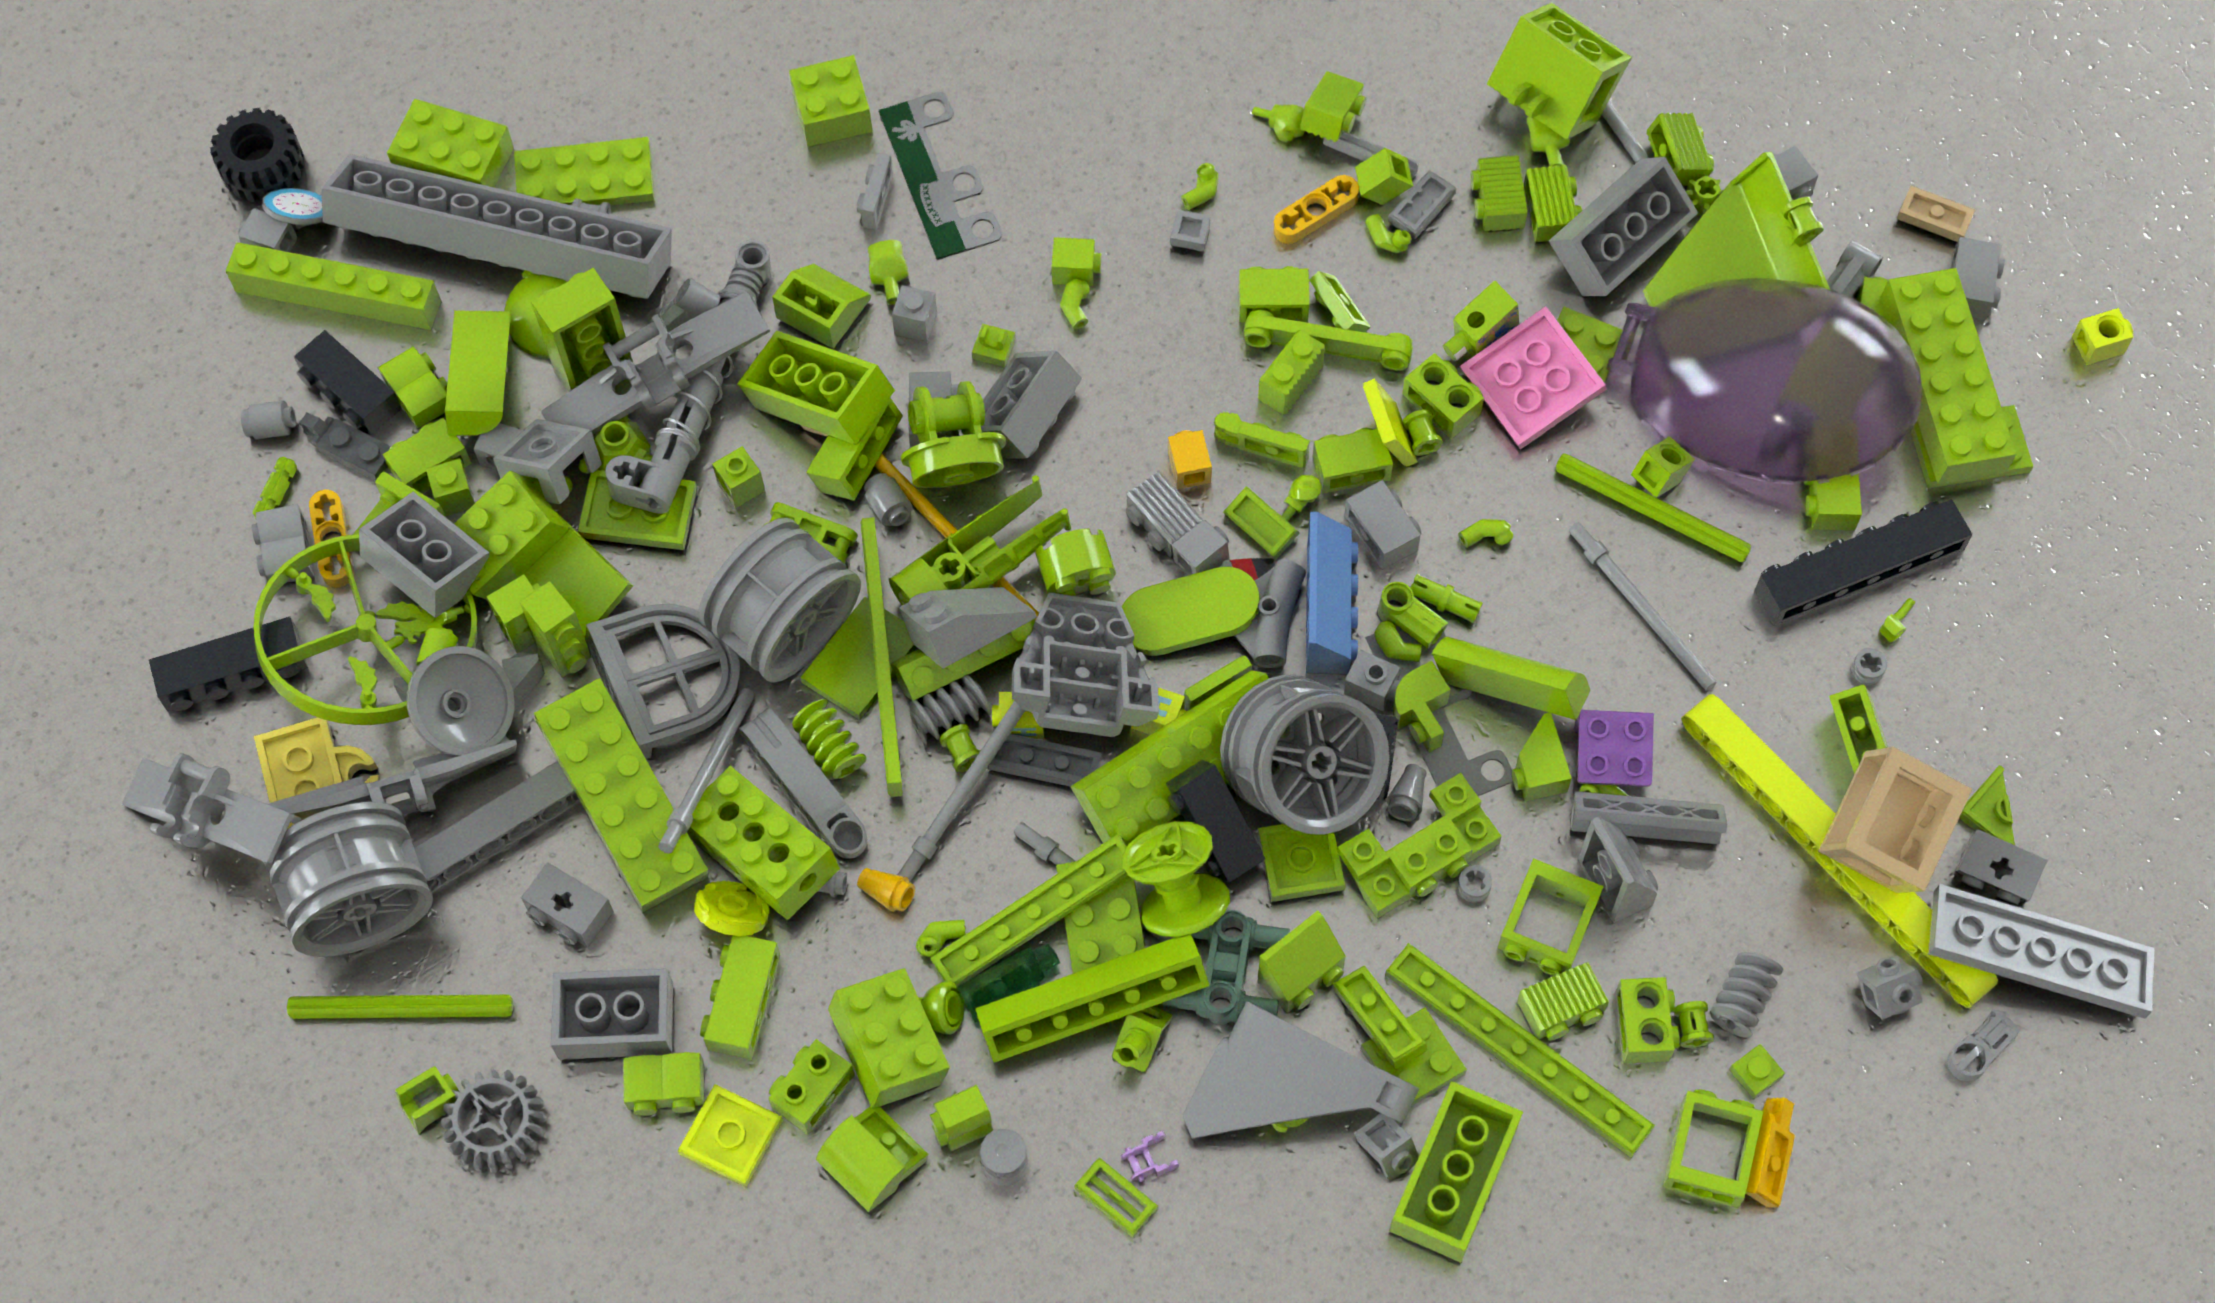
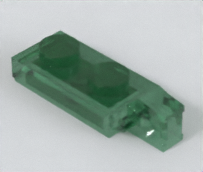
(1007, 978)

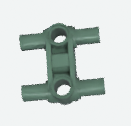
(1228, 968)

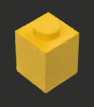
(1189, 459)

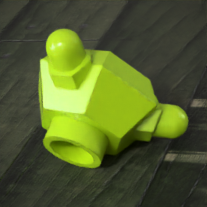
(619, 439)

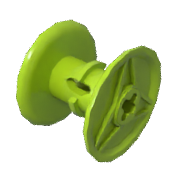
(1181, 898)

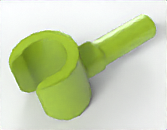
(1892, 627)

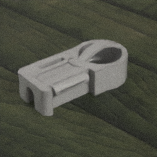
(1986, 1042)

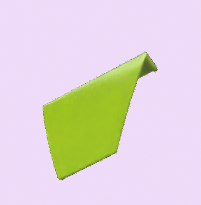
(1745, 234)

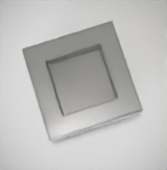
(1190, 230)

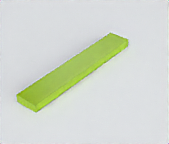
(1032, 913)

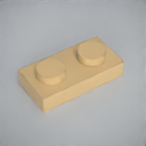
(1935, 213)

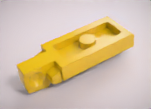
(1772, 1153)

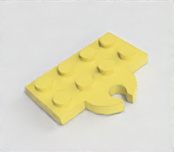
(306, 759)

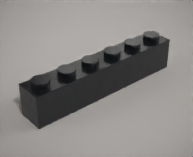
(1862, 561)

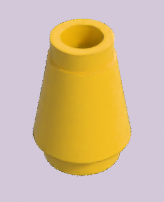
(886, 888)

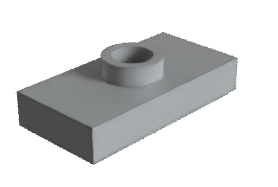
(1422, 204)

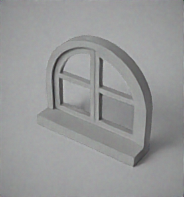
(624, 685)

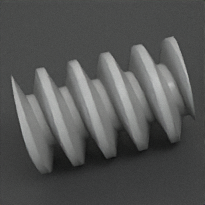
(948, 707)
(1741, 993)

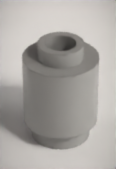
(268, 420)
(887, 500)

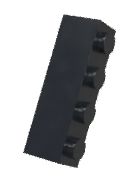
(222, 665)

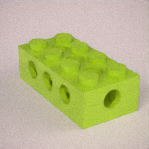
(761, 843)

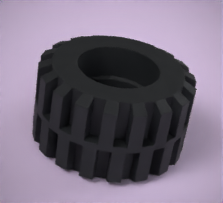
(251, 133)

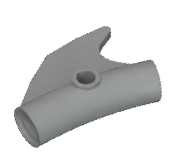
(1269, 630)

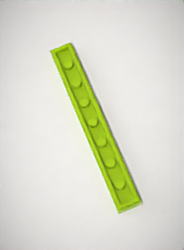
(881, 658)
(1520, 1050)

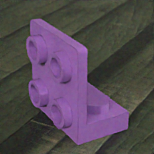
(1615, 748)

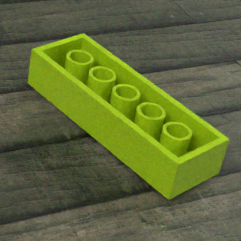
(1959, 402)
(1132, 789)
(619, 793)

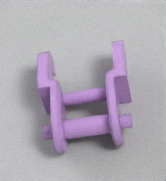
(1131, 1154)

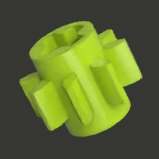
(1703, 192)

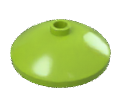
(523, 321)

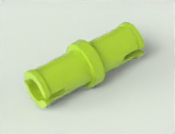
(1446, 598)

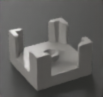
(545, 452)

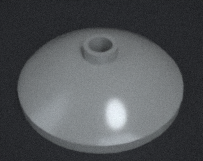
(481, 698)

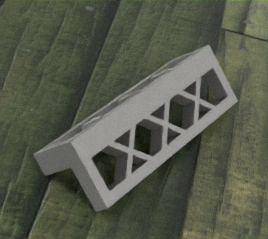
(1651, 817)

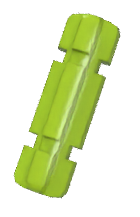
(276, 485)

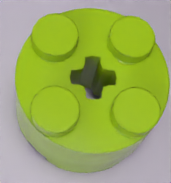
(1076, 563)

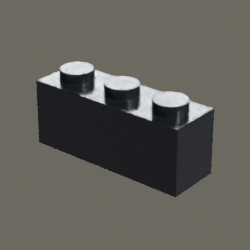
(346, 383)
(1206, 801)

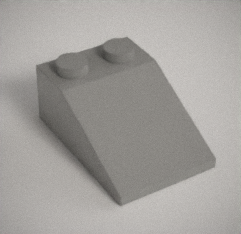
(961, 621)
(1615, 864)

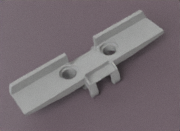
(713, 338)
(421, 783)
(191, 804)

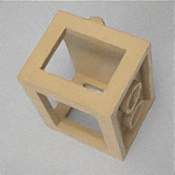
(1895, 820)

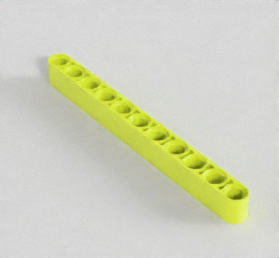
(1808, 821)

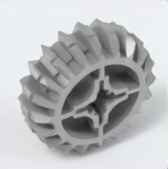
(505, 1110)

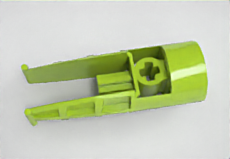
(974, 554)

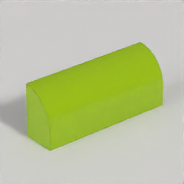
(477, 371)
(1511, 677)

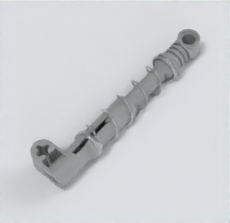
(679, 440)

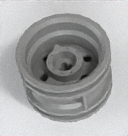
(779, 599)
(1325, 768)
(348, 879)

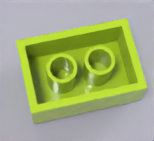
(451, 144)
(513, 527)
(888, 1038)

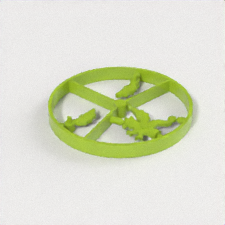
(364, 630)

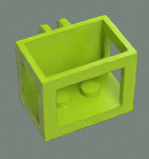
(1556, 69)

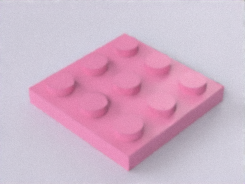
(1533, 377)

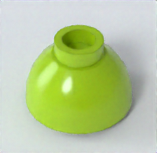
(943, 1007)

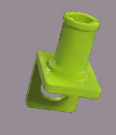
(1140, 1038)

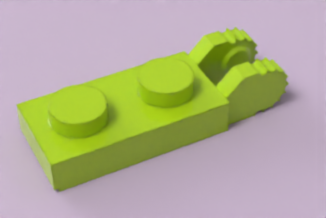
(1261, 440)

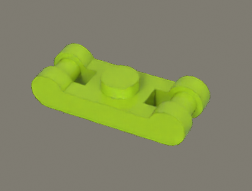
(819, 529)

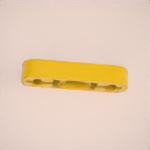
(1322, 195)
(322, 527)

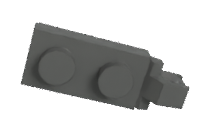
(346, 444)

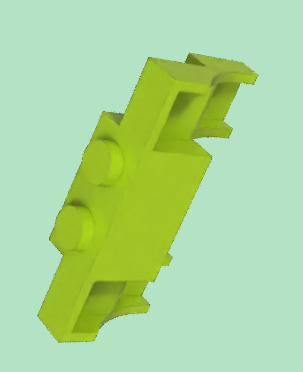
(1425, 857)

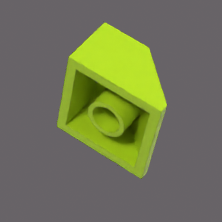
(1301, 963)

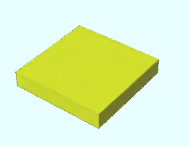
(1389, 422)
(730, 1135)

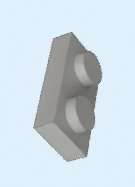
(878, 181)

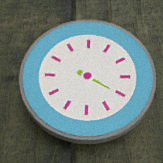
(294, 206)

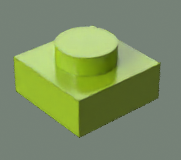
(1757, 1071)

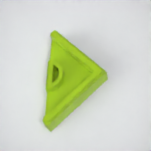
(1990, 808)

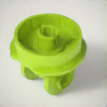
(957, 458)

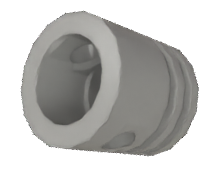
(1003, 1157)

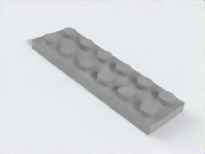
(2042, 951)

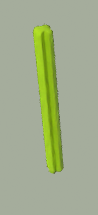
(1653, 507)
(400, 1006)

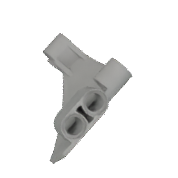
(1284, 1074)

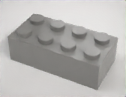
(1623, 226)

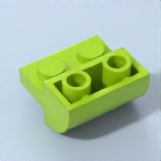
(870, 1156)

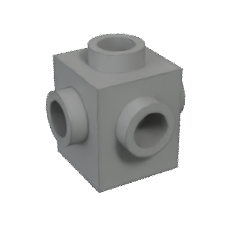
(1890, 987)

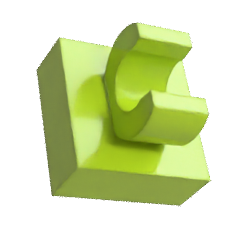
(993, 345)

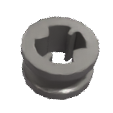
(1873, 657)
(1474, 871)

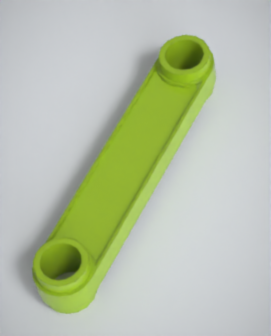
(1392, 350)

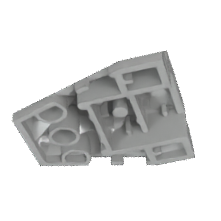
(1083, 669)

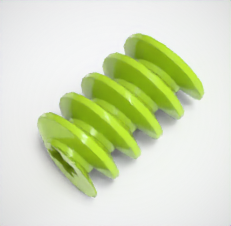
(825, 741)

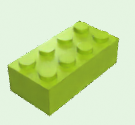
(575, 326)
(816, 387)
(1455, 1171)

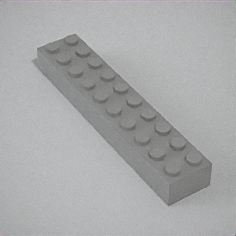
(495, 225)

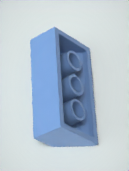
(1329, 596)

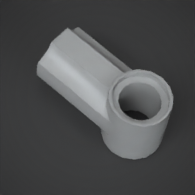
(1852, 268)
(688, 303)

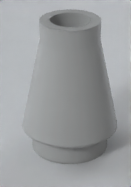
(1407, 795)

